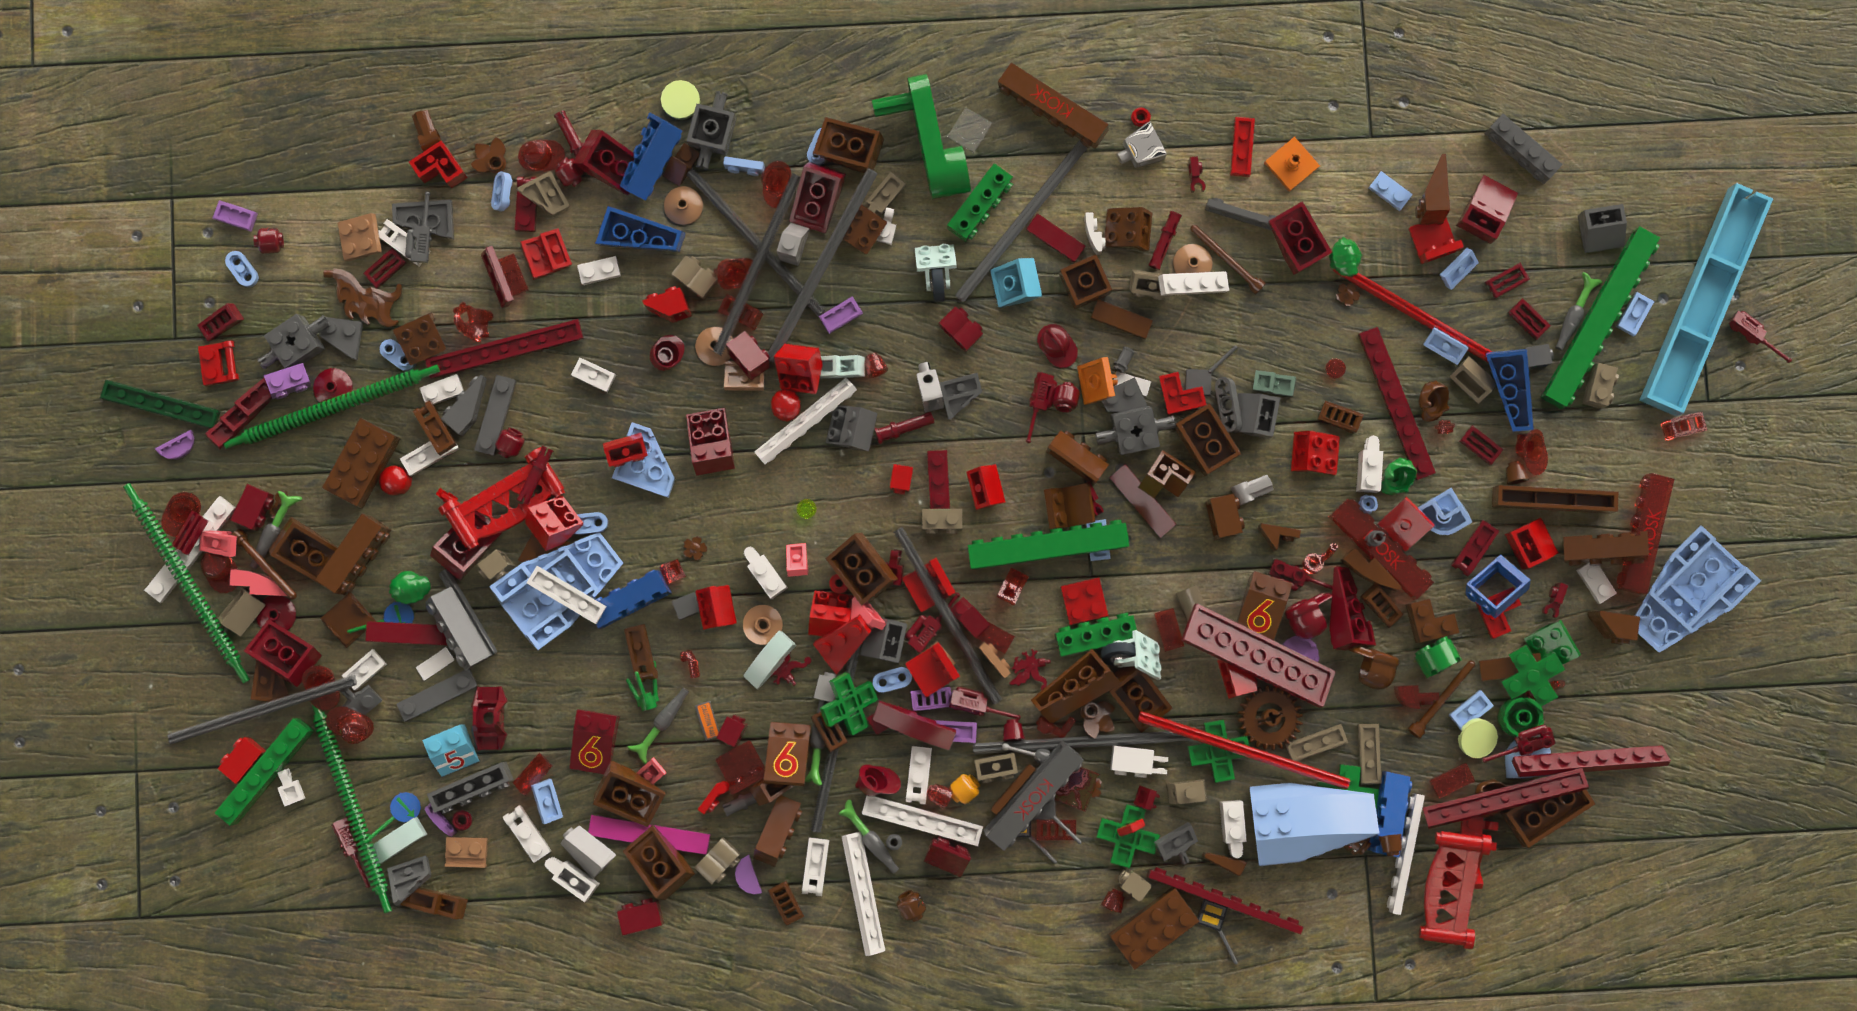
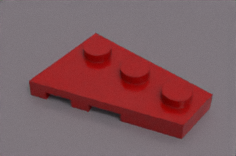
(842, 642)

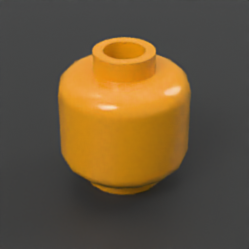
(964, 788)

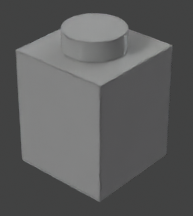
(823, 688)

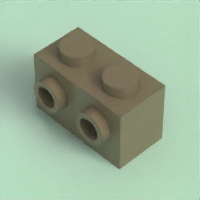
(1146, 283)
(1600, 386)
(941, 520)
(495, 565)
(996, 766)

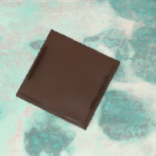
(347, 615)

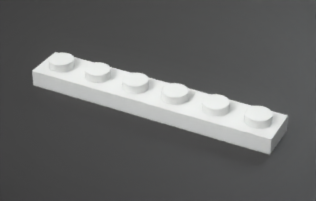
(805, 420)
(164, 582)
(922, 820)
(1403, 863)
(863, 893)

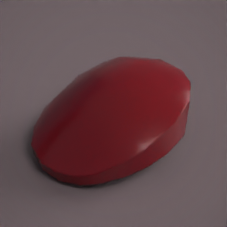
(666, 352)

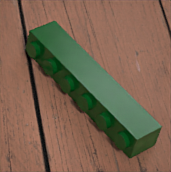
(264, 771)

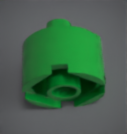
(1437, 658)
(1509, 715)

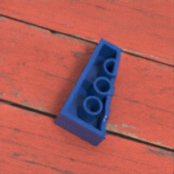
(650, 156)
(632, 231)
(1513, 383)
(633, 597)
(1391, 807)

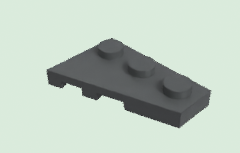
(438, 219)

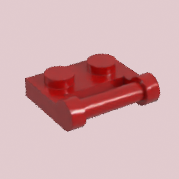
(212, 364)
(711, 801)

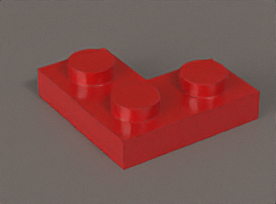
(1177, 399)
(1499, 625)

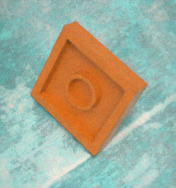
(1292, 164)
(1096, 381)

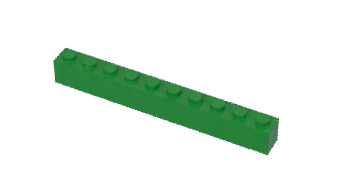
(1600, 318)

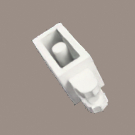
(1370, 467)
(764, 573)
(1135, 760)
(1233, 826)
(572, 878)

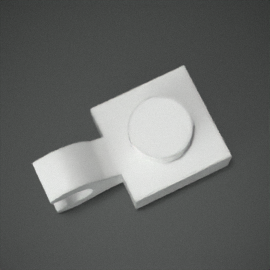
(889, 230)
(290, 791)

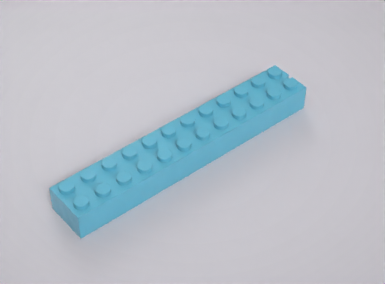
(1706, 300)

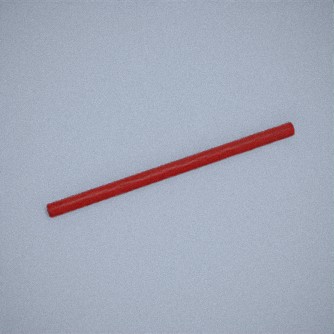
(1416, 313)
(1244, 750)

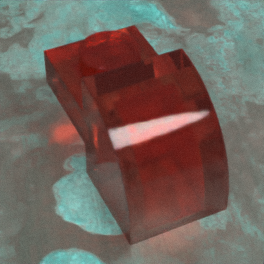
(1410, 696)

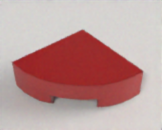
(1131, 827)

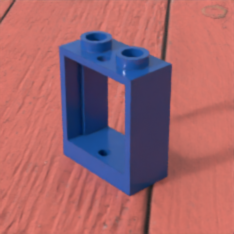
(1508, 571)

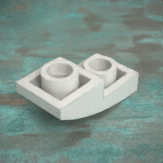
(1095, 238)

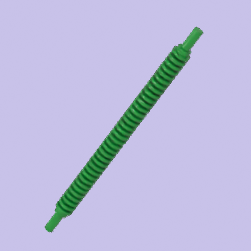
(331, 407)
(148, 520)
(325, 733)

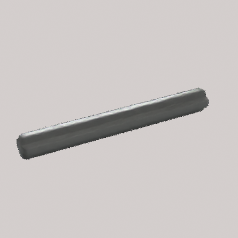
(449, 581)

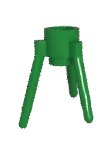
(646, 700)

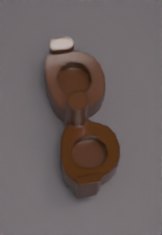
(274, 509)

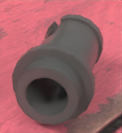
(1123, 360)
(891, 846)

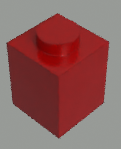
(901, 479)

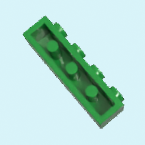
(980, 202)
(1096, 635)

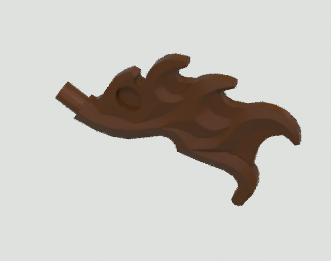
(364, 302)

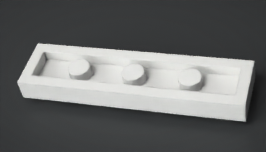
(1193, 283)
(566, 594)

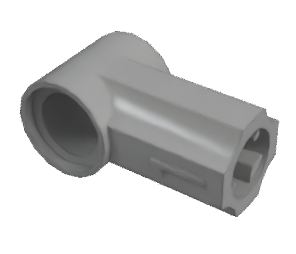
(1249, 490)

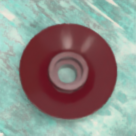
(340, 379)
(285, 612)

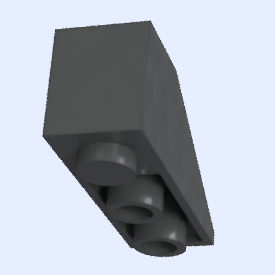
(466, 408)

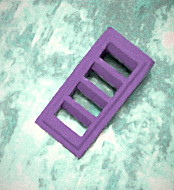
(916, 707)

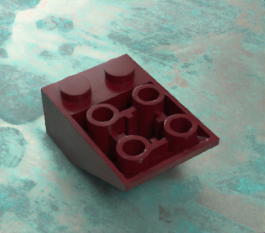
(1487, 209)
(710, 441)
(947, 857)

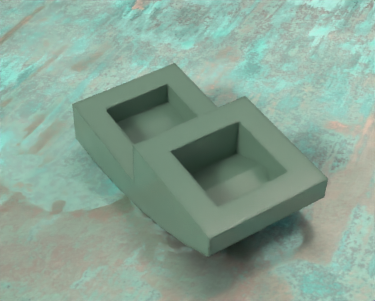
(1274, 383)

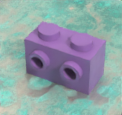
(287, 381)

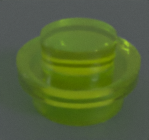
(806, 508)

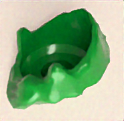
(1345, 257)
(1398, 477)
(409, 587)

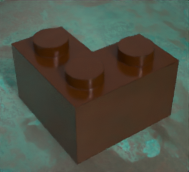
(1166, 473)
(1426, 626)

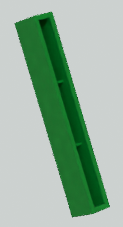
(1048, 546)

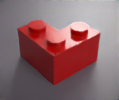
(438, 161)

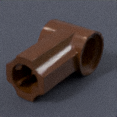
(427, 133)

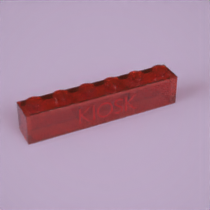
(1649, 517)
(1389, 554)

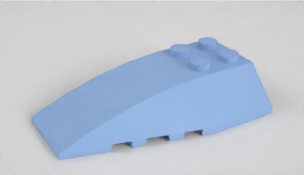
(583, 564)
(1692, 589)
(1308, 820)

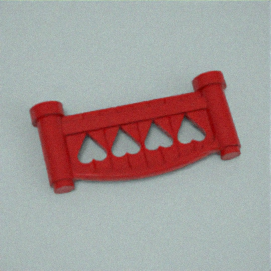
(463, 515)
(1468, 849)

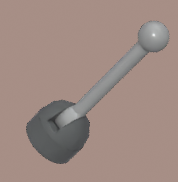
(1039, 756)

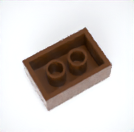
(1207, 440)
(861, 568)

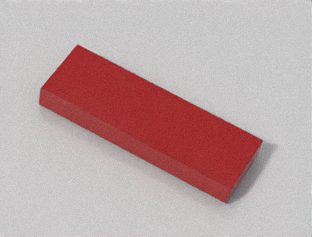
(1242, 146)

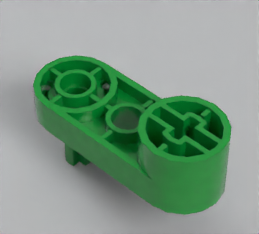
(944, 168)

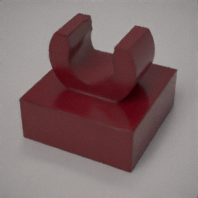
(1145, 798)

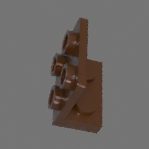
(1128, 228)
(864, 230)
(419, 339)
(1069, 506)

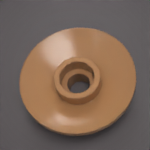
(687, 214)
(1182, 259)
(704, 349)
(752, 622)

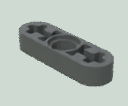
(1222, 398)

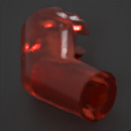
(692, 663)

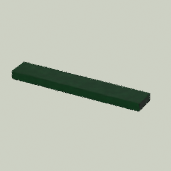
(159, 404)

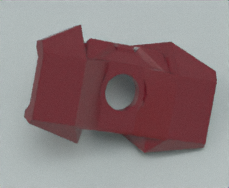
(489, 735)

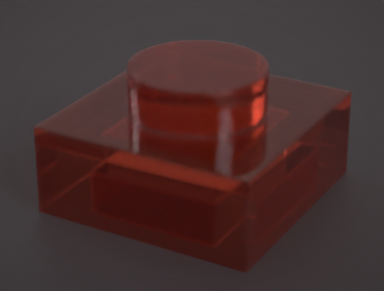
(672, 571)

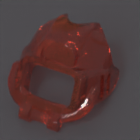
(477, 324)

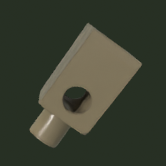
(1187, 792)

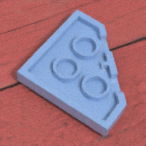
(651, 472)

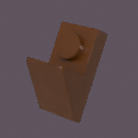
(681, 164)
(1273, 533)

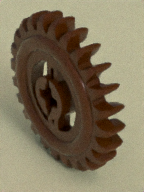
(1288, 711)

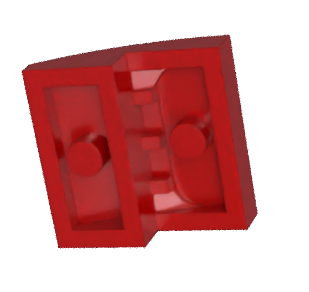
(545, 253)

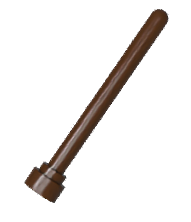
(1254, 283)
(242, 541)
(1418, 728)

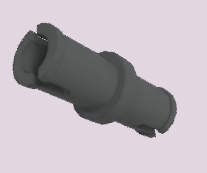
(1370, 538)
(739, 803)

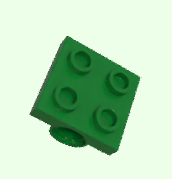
(1553, 639)

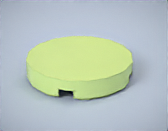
(680, 99)
(1478, 738)

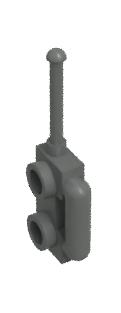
(423, 236)

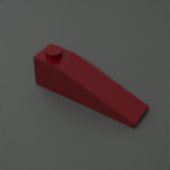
(1347, 619)

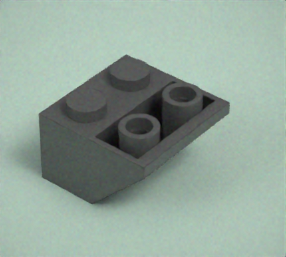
(1603, 228)
(1258, 414)
(851, 427)
(885, 643)

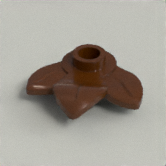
(488, 155)
(1099, 719)

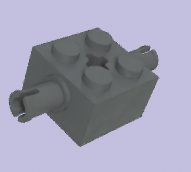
(702, 121)
(282, 339)
(1146, 436)

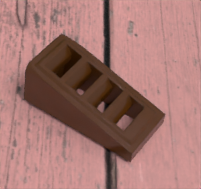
(1345, 426)
(1371, 603)
(1232, 865)
(784, 885)

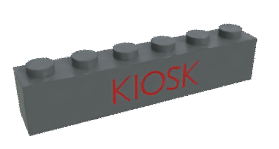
(1033, 795)

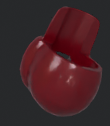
(1306, 618)

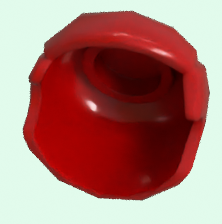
(785, 405)
(395, 480)

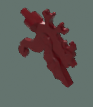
(786, 667)
(1031, 667)

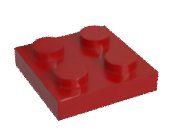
(1084, 601)

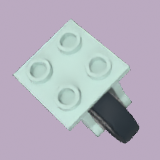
(935, 259)
(1136, 652)

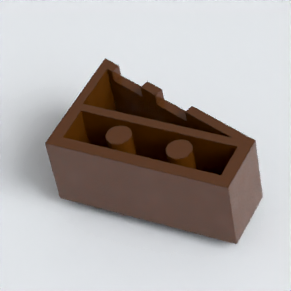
(777, 831)

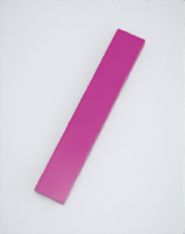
(630, 831)

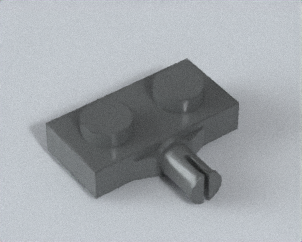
(361, 701)
(1177, 843)

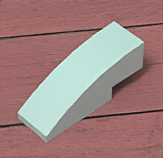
(842, 366)
(769, 659)
(399, 840)

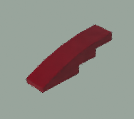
(240, 415)
(404, 633)
(913, 725)

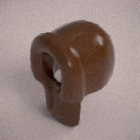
(1377, 668)

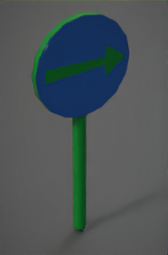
(395, 613)
(403, 808)

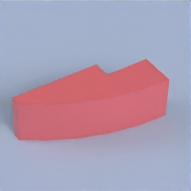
(259, 583)

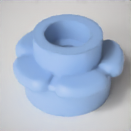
(1373, 503)

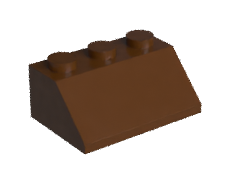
(1077, 457)

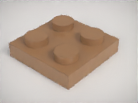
(359, 237)

